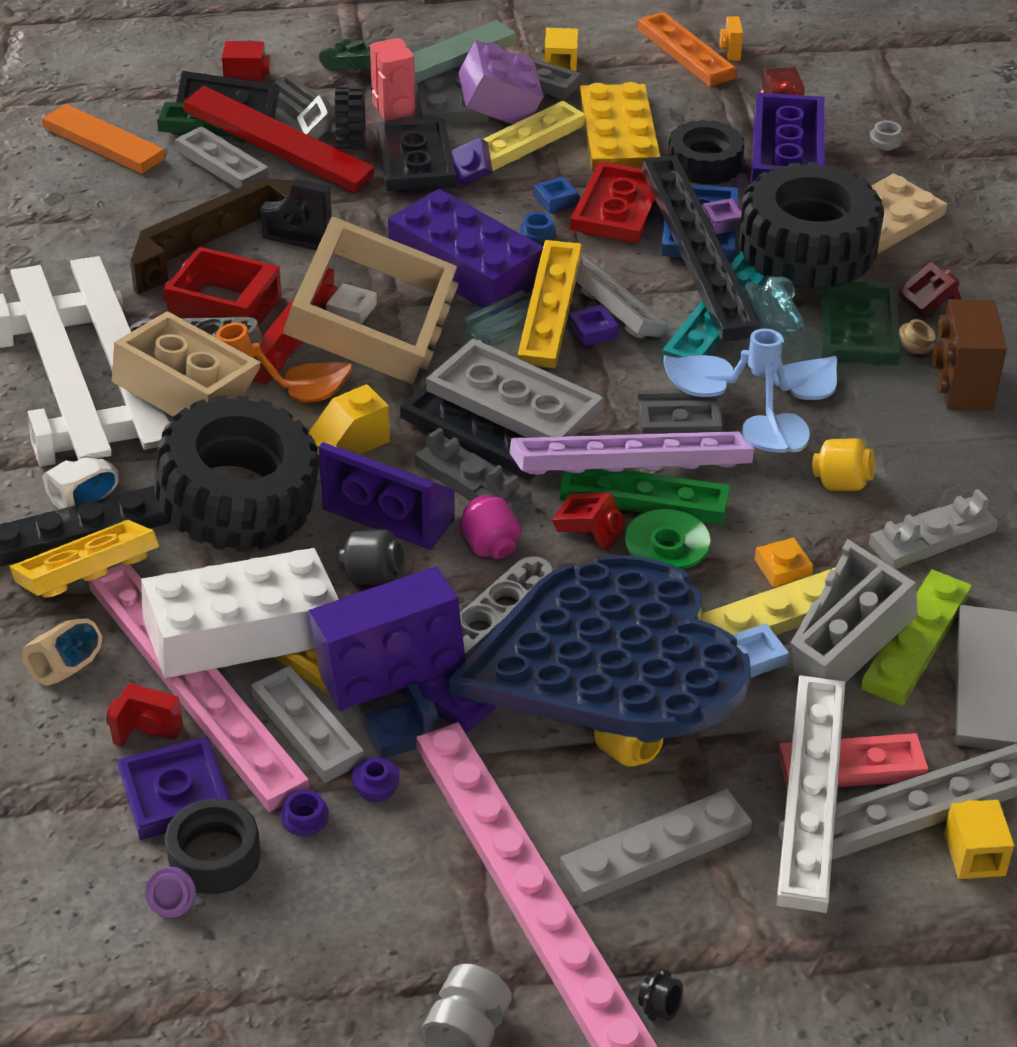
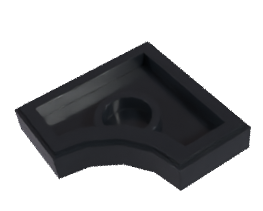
(300, 217)

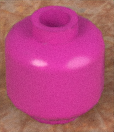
(490, 527)

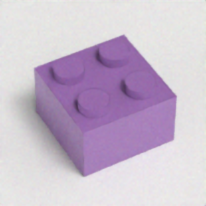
(500, 83)

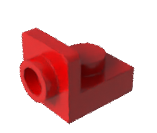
(593, 514)
(144, 710)

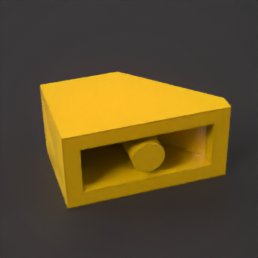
(354, 421)

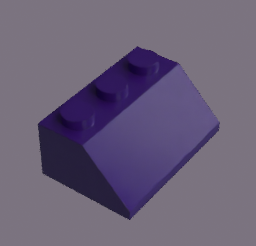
(384, 496)

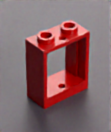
(255, 279)

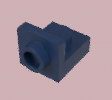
(396, 727)

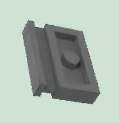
(677, 412)

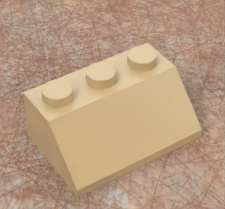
(179, 365)

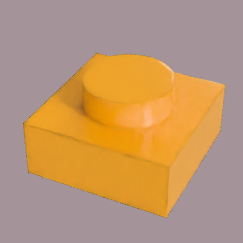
(732, 38)
(783, 562)

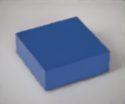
(556, 194)

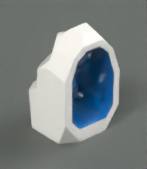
(80, 481)

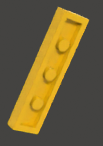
(550, 303)

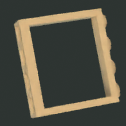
(356, 340)

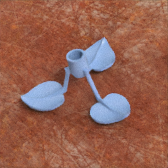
(805, 380)

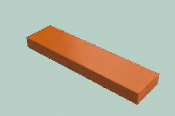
(687, 49)
(103, 138)

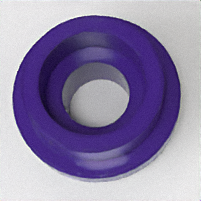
(375, 779)
(304, 813)

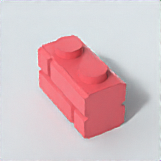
(392, 79)

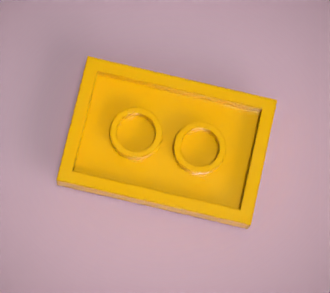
(84, 558)

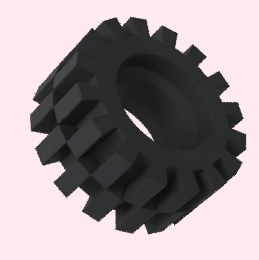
(350, 118)

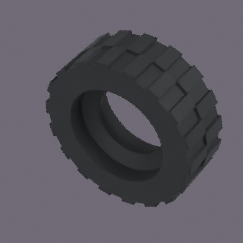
(707, 136)

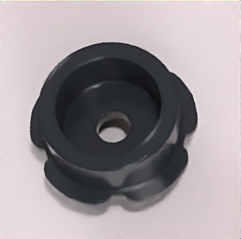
(660, 996)

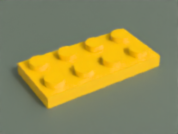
(618, 124)

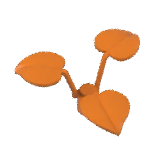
(305, 382)

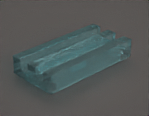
(498, 319)

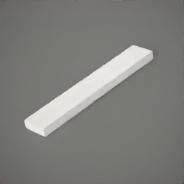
(811, 795)

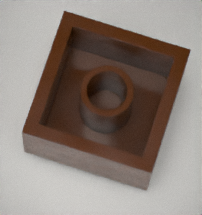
(969, 354)

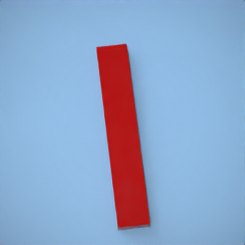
(279, 139)

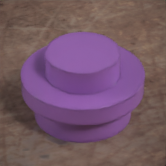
(170, 892)

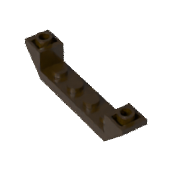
(198, 227)

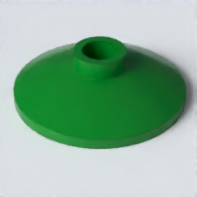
(668, 537)

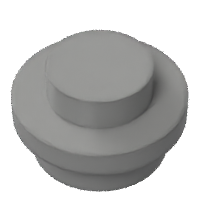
(886, 135)

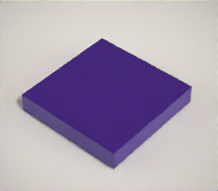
(167, 781)

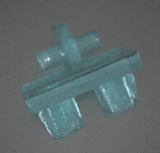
(775, 306)

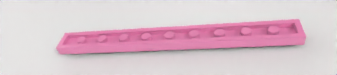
(532, 892)

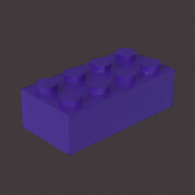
(787, 131)
(488, 254)

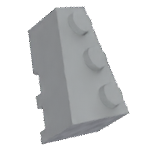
(853, 617)

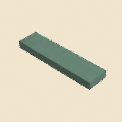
(453, 51)

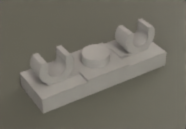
(934, 531)

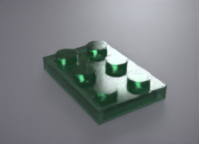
(860, 323)

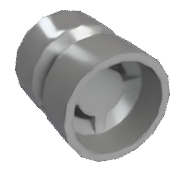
(469, 1009)

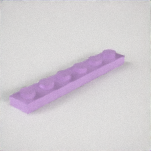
(630, 451)

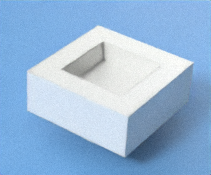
(352, 303)

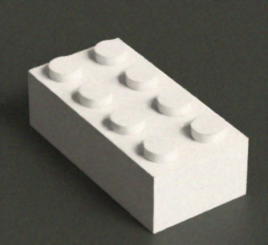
(234, 611)

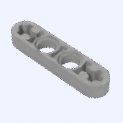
(485, 607)

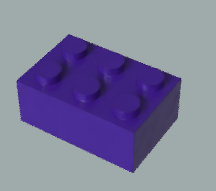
(388, 637)

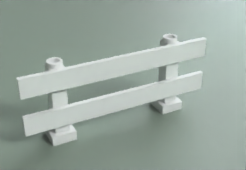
(46, 316)

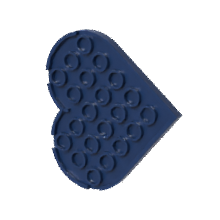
(611, 653)

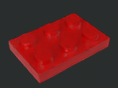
(615, 204)

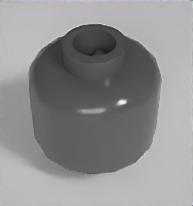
(372, 557)

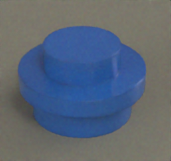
(538, 227)

